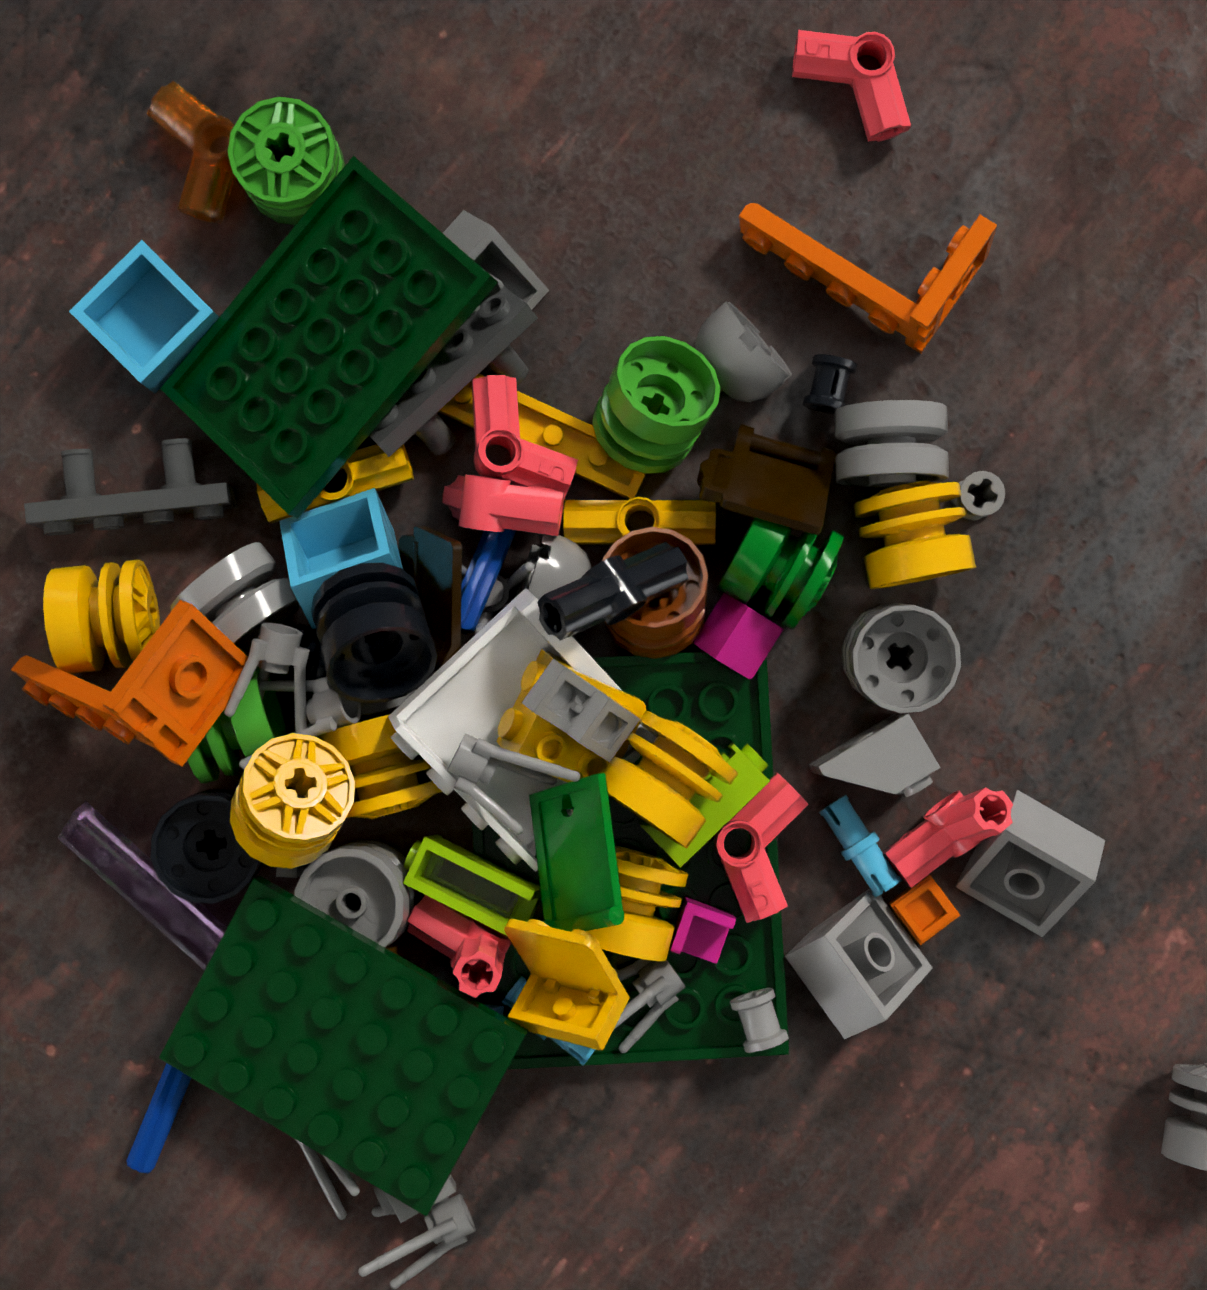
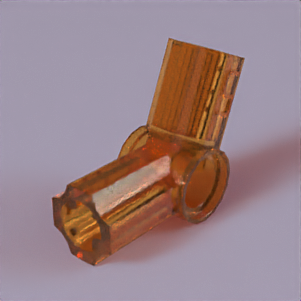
(197, 126)

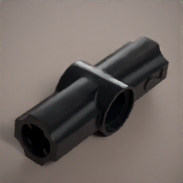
(612, 590)

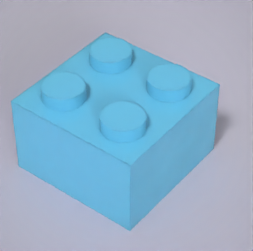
(145, 316)
(336, 539)

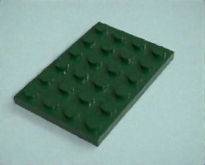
(327, 336)
(343, 1044)

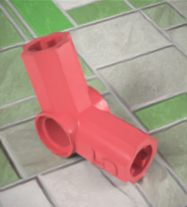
(876, 91)
(498, 424)
(498, 505)
(948, 831)
(752, 872)
(473, 947)

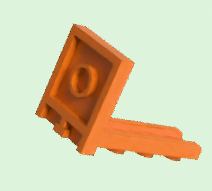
(852, 285)
(163, 697)

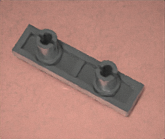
(477, 343)
(108, 512)

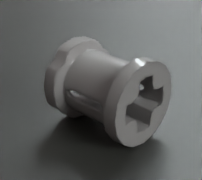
(992, 491)
(759, 1020)

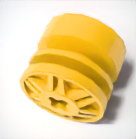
(914, 534)
(100, 617)
(381, 771)
(668, 778)
(270, 817)
(640, 882)

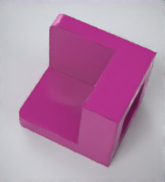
(737, 636)
(701, 930)

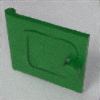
(577, 855)

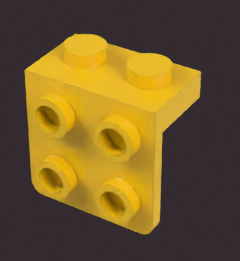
(533, 736)
(570, 986)

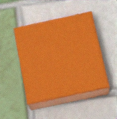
(924, 909)

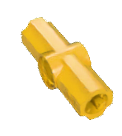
(364, 469)
(605, 520)

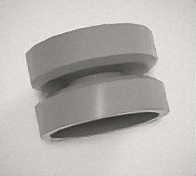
(891, 443)
(239, 597)
(367, 871)

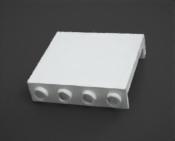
(470, 699)

